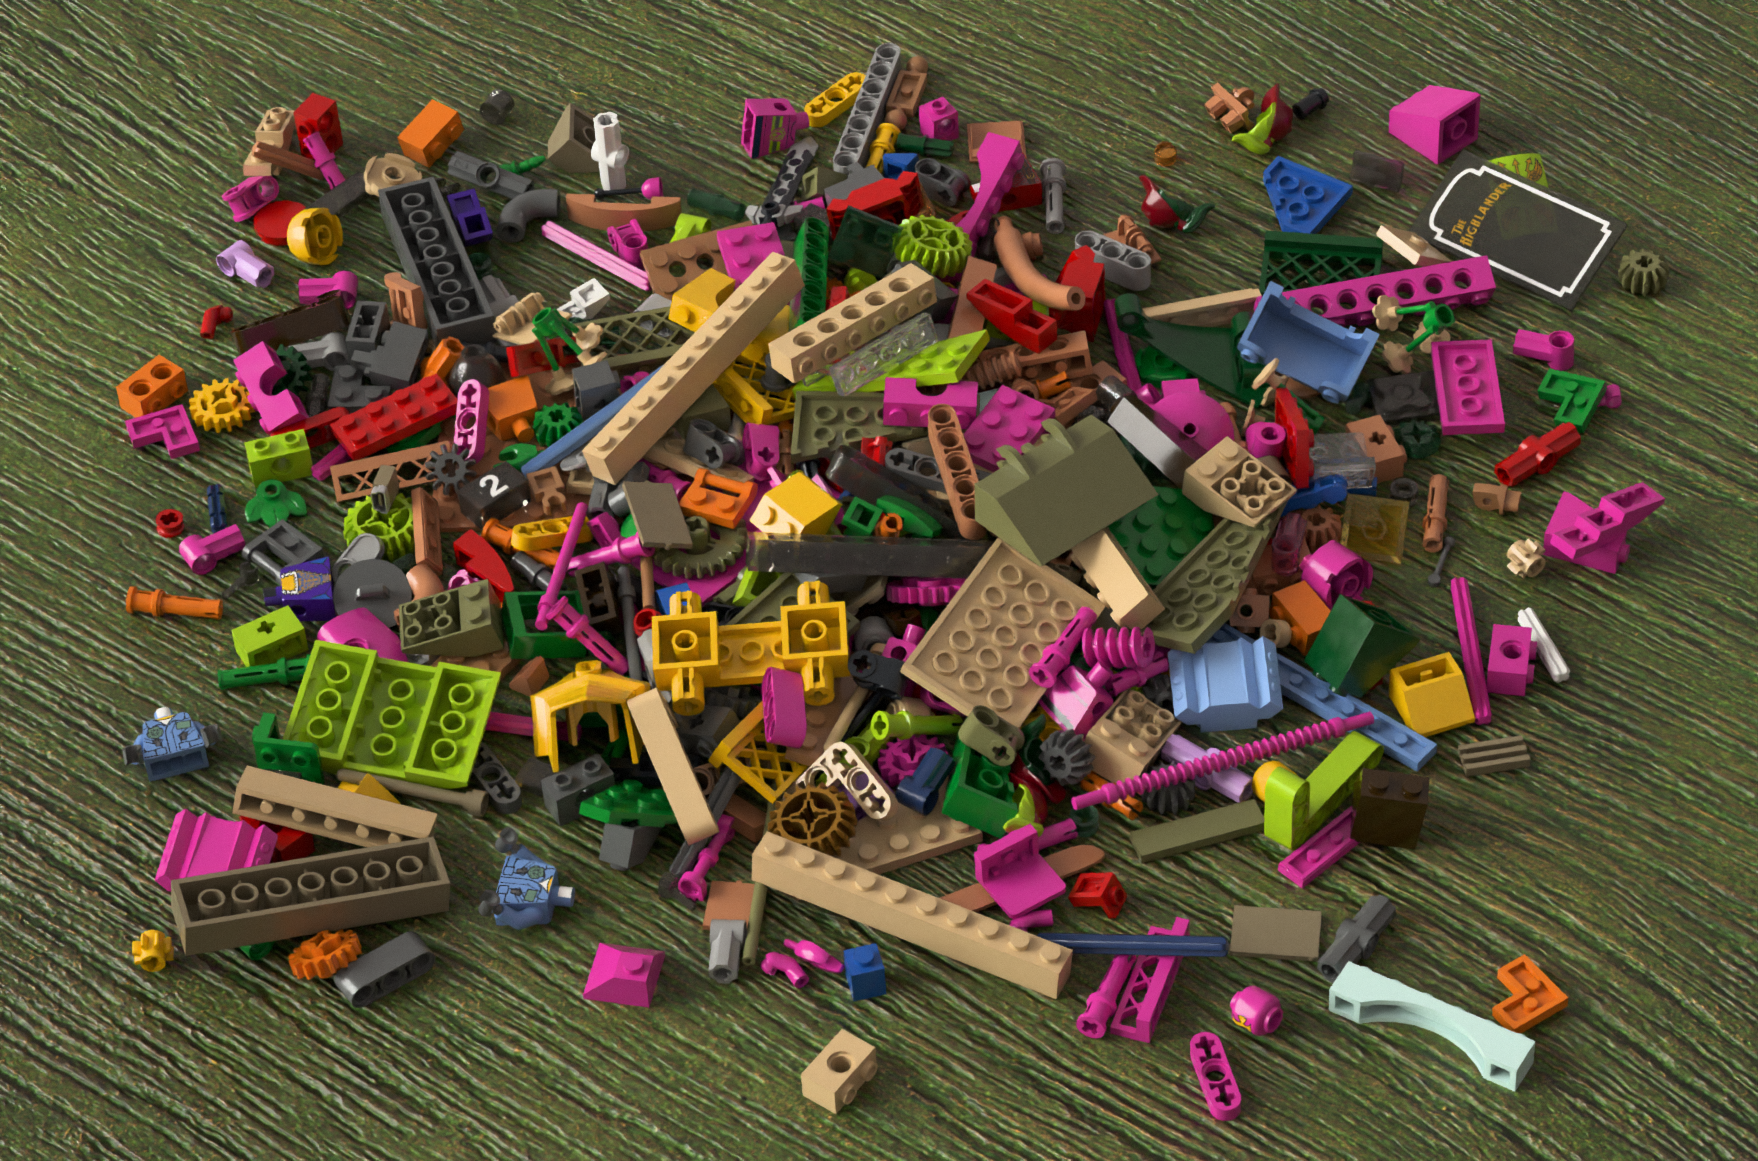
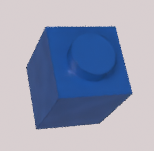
(864, 972)

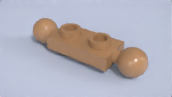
(907, 92)

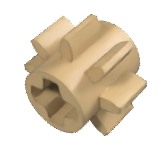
(1526, 558)

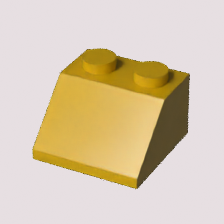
(796, 508)

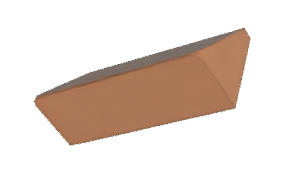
(748, 818)

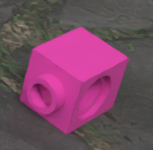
(939, 120)

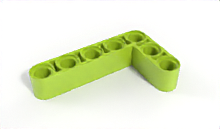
(1301, 806)

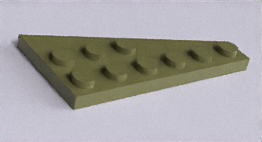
(830, 420)

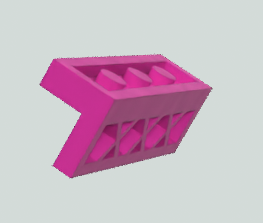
(1157, 988)

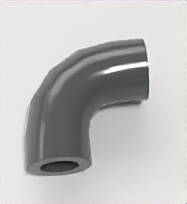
(526, 208)

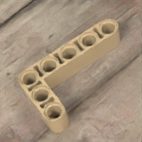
(659, 733)

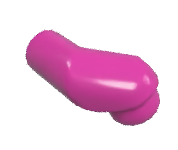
(1033, 919)
(787, 965)

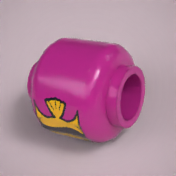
(1256, 1010)

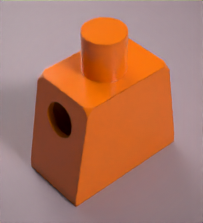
(512, 409)

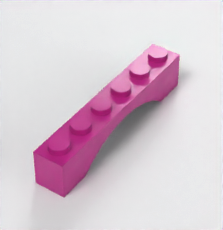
(998, 162)

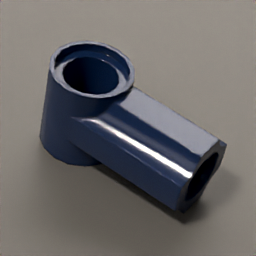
(921, 789)

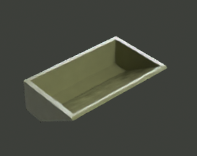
(1060, 489)

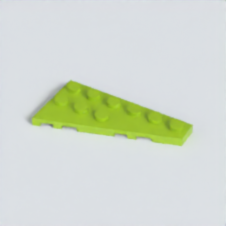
(936, 365)

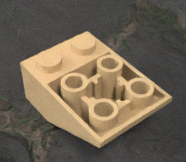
(1235, 484)
(1129, 736)

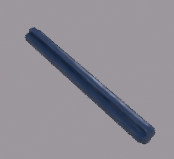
(1141, 944)

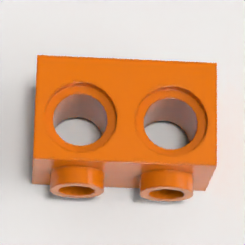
(152, 387)

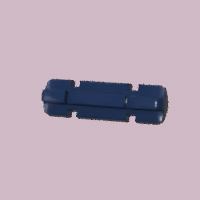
(217, 508)

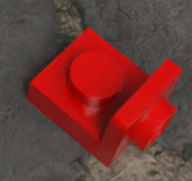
(1099, 890)

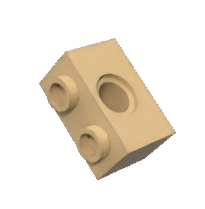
(839, 1071)

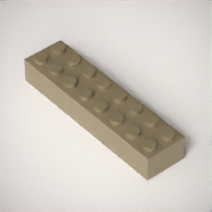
(309, 895)

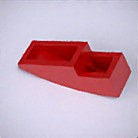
(1014, 315)
(482, 562)

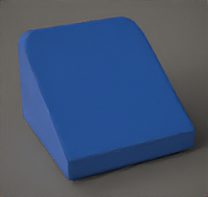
(896, 163)

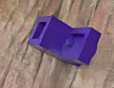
(469, 218)

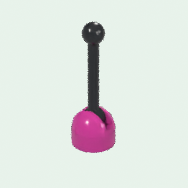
(650, 188)

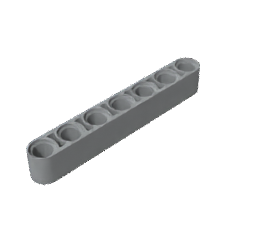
(868, 108)

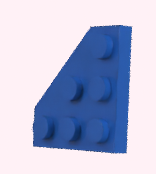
(1302, 196)

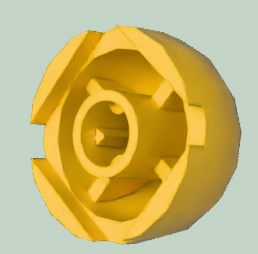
(315, 236)

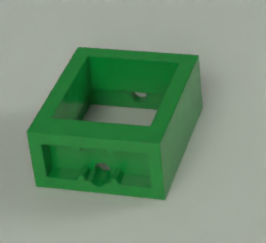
(524, 645)

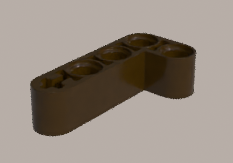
(295, 325)

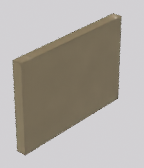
(1275, 933)

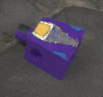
(306, 590)

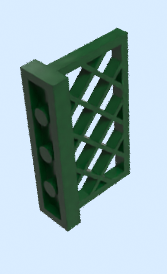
(1322, 250)

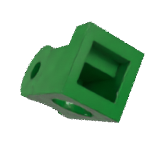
(861, 518)

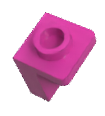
(604, 529)

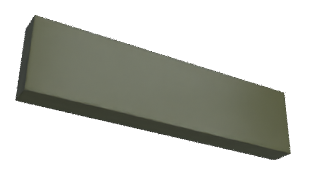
(1197, 831)

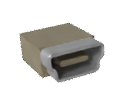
(384, 489)

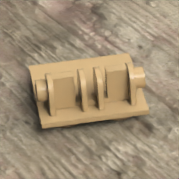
(516, 323)

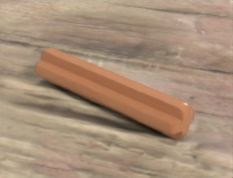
(286, 159)

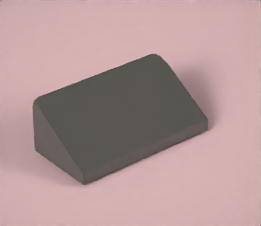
(835, 582)

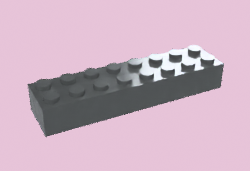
(436, 262)

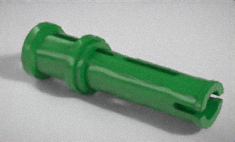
(282, 671)

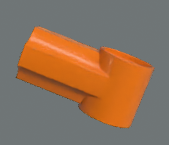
(442, 359)

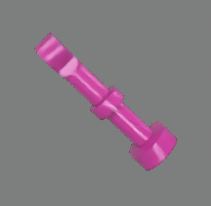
(693, 883)

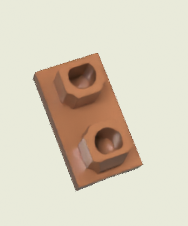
(1235, 105)

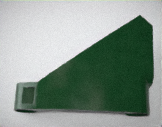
(1202, 351)

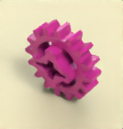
(904, 757)

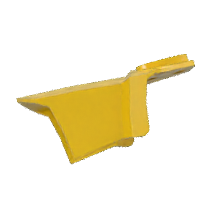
(582, 692)

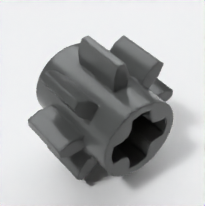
(1159, 691)

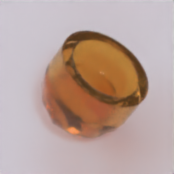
(1165, 153)

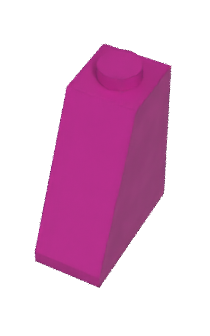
(1604, 558)

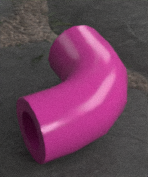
(1265, 439)

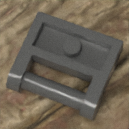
(286, 544)

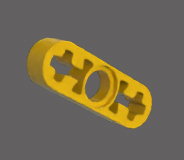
(823, 111)
(546, 534)

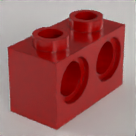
(320, 115)

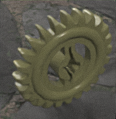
(706, 553)

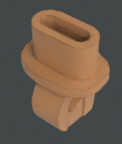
(1494, 497)

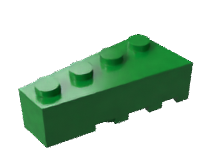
(979, 791)

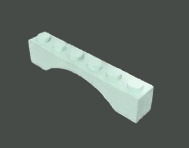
(1370, 997)

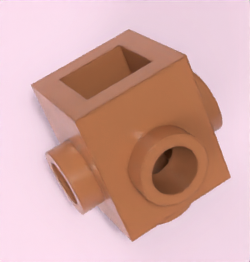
(1260, 613)

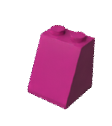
(1437, 121)

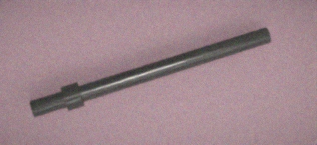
(626, 598)

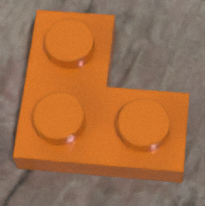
(1532, 999)

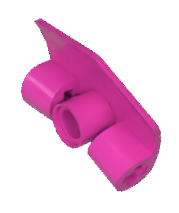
(363, 630)

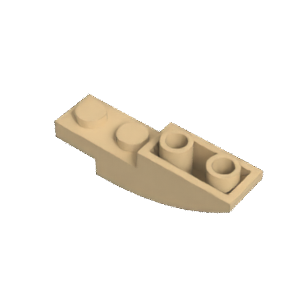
(274, 130)

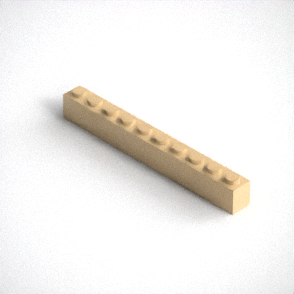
(693, 368)
(912, 915)

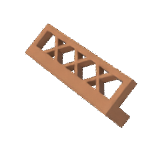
(396, 459)

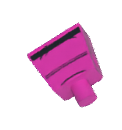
(1078, 698)

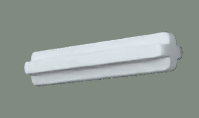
(1545, 647)

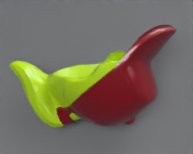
(1270, 126)
(1030, 804)

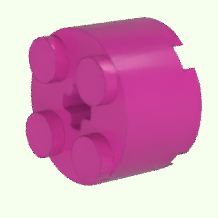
(1336, 571)

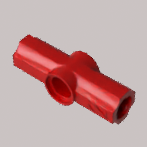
(1537, 454)

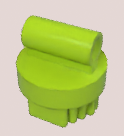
(858, 280)

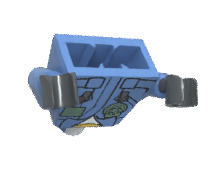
(172, 744)
(525, 888)

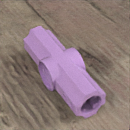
(1229, 782)

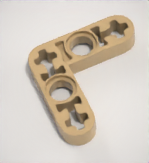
(842, 773)

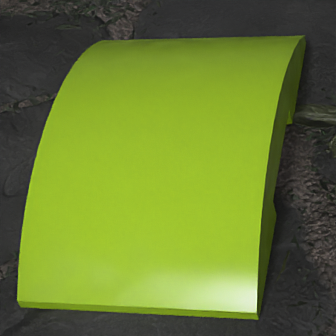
(392, 715)

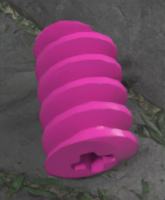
(1118, 650)

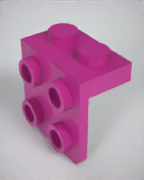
(1017, 873)

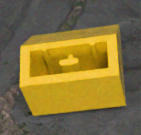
(1431, 695)

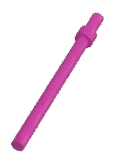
(549, 599)

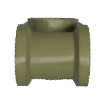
(989, 734)

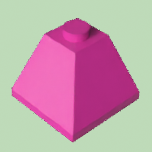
(624, 975)

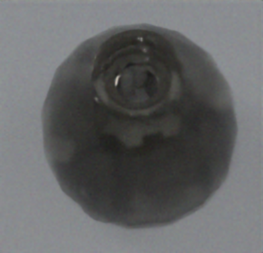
(477, 365)

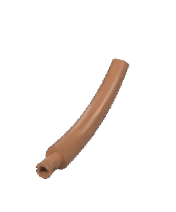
(1026, 277)

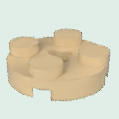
(379, 171)

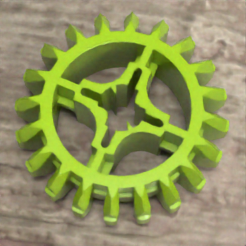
(934, 245)
(393, 528)

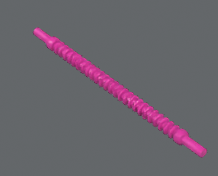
(1111, 793)

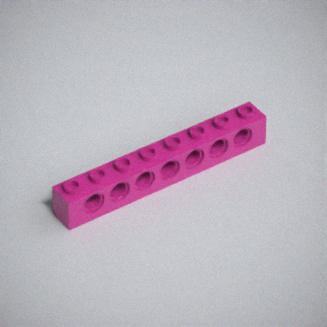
(1473, 272)

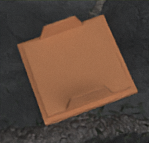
(978, 131)

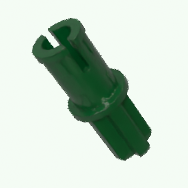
(925, 145)

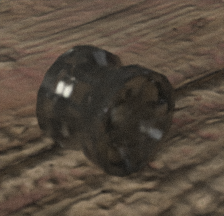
(497, 107)

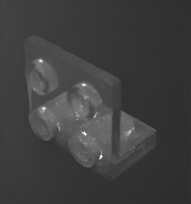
(1343, 455)

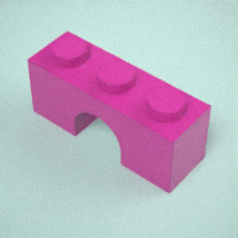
(259, 372)
(908, 407)

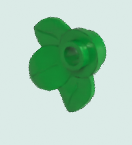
(276, 506)

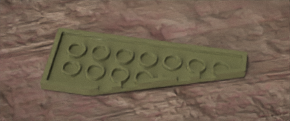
(1209, 583)

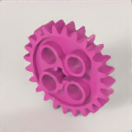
(923, 590)

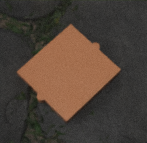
(728, 902)

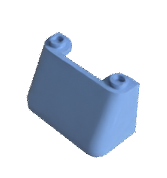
(1306, 344)

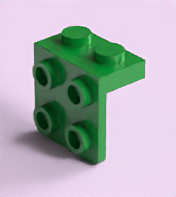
(285, 754)

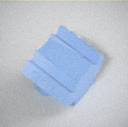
(1226, 684)

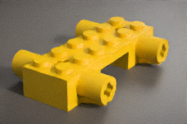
(699, 654)

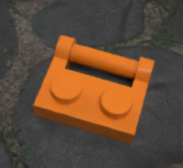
(716, 506)

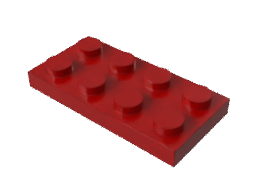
(395, 417)
(1297, 440)

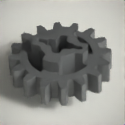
(738, 697)

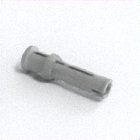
(1053, 187)

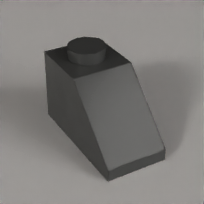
(627, 844)

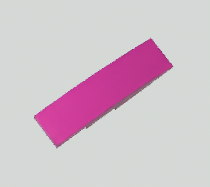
(1610, 520)

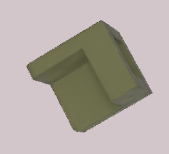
(817, 180)

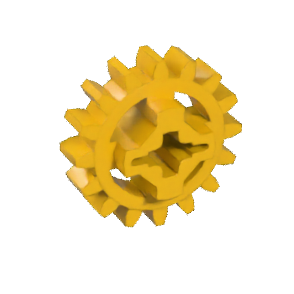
(220, 405)

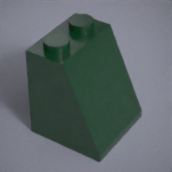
(1358, 646)

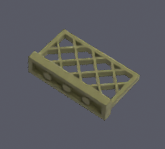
(641, 358)

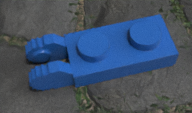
(1327, 489)

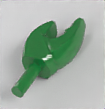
(518, 455)

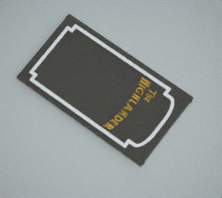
(1523, 228)

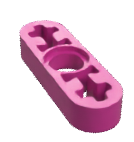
(466, 410)
(1210, 1088)

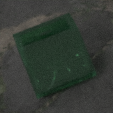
(865, 242)

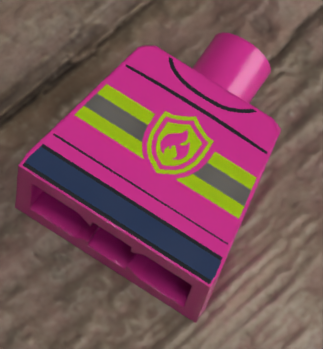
(770, 126)

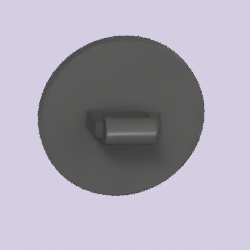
(372, 585)

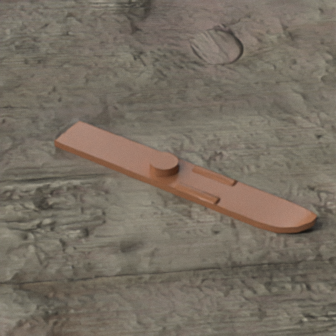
(1064, 863)

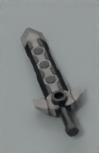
(782, 193)

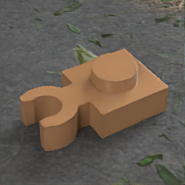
(548, 488)

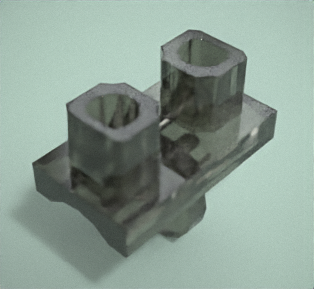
(1377, 171)

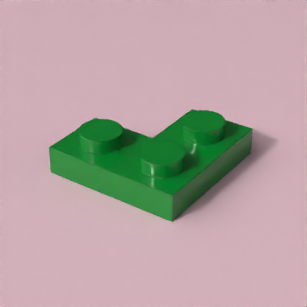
(1577, 396)

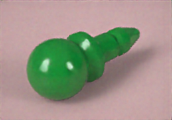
(524, 166)

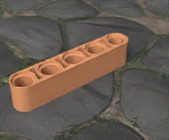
(965, 316)
(955, 468)

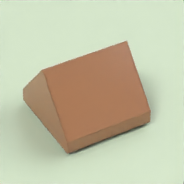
(530, 677)

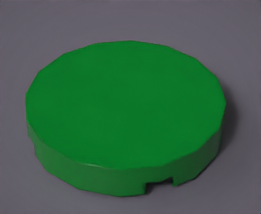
(1156, 368)

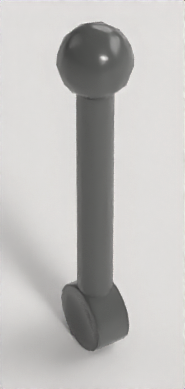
(1434, 579)

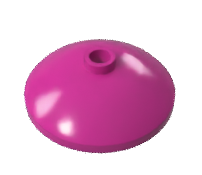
(1200, 412)

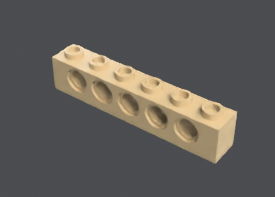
(852, 323)

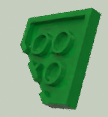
(630, 802)

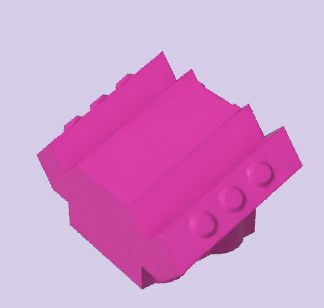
(212, 846)

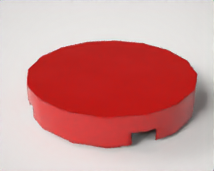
(273, 221)

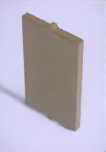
(657, 515)

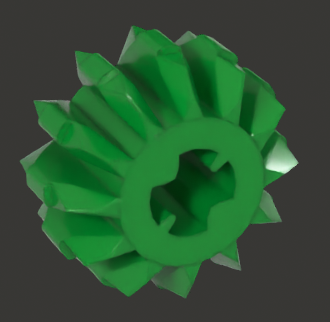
(555, 422)

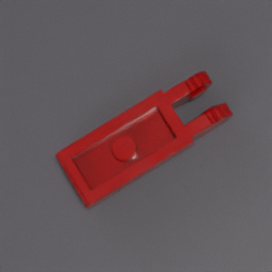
(531, 357)

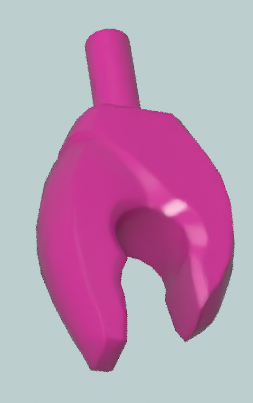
(815, 955)

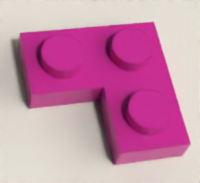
(167, 425)

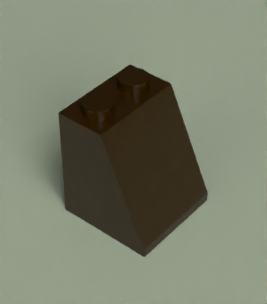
(1388, 808)

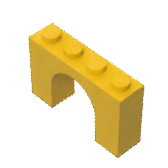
(705, 294)

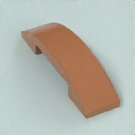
(657, 215)

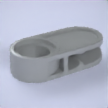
(362, 548)

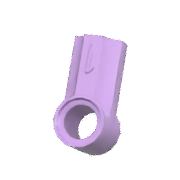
(241, 261)

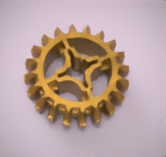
(815, 818)

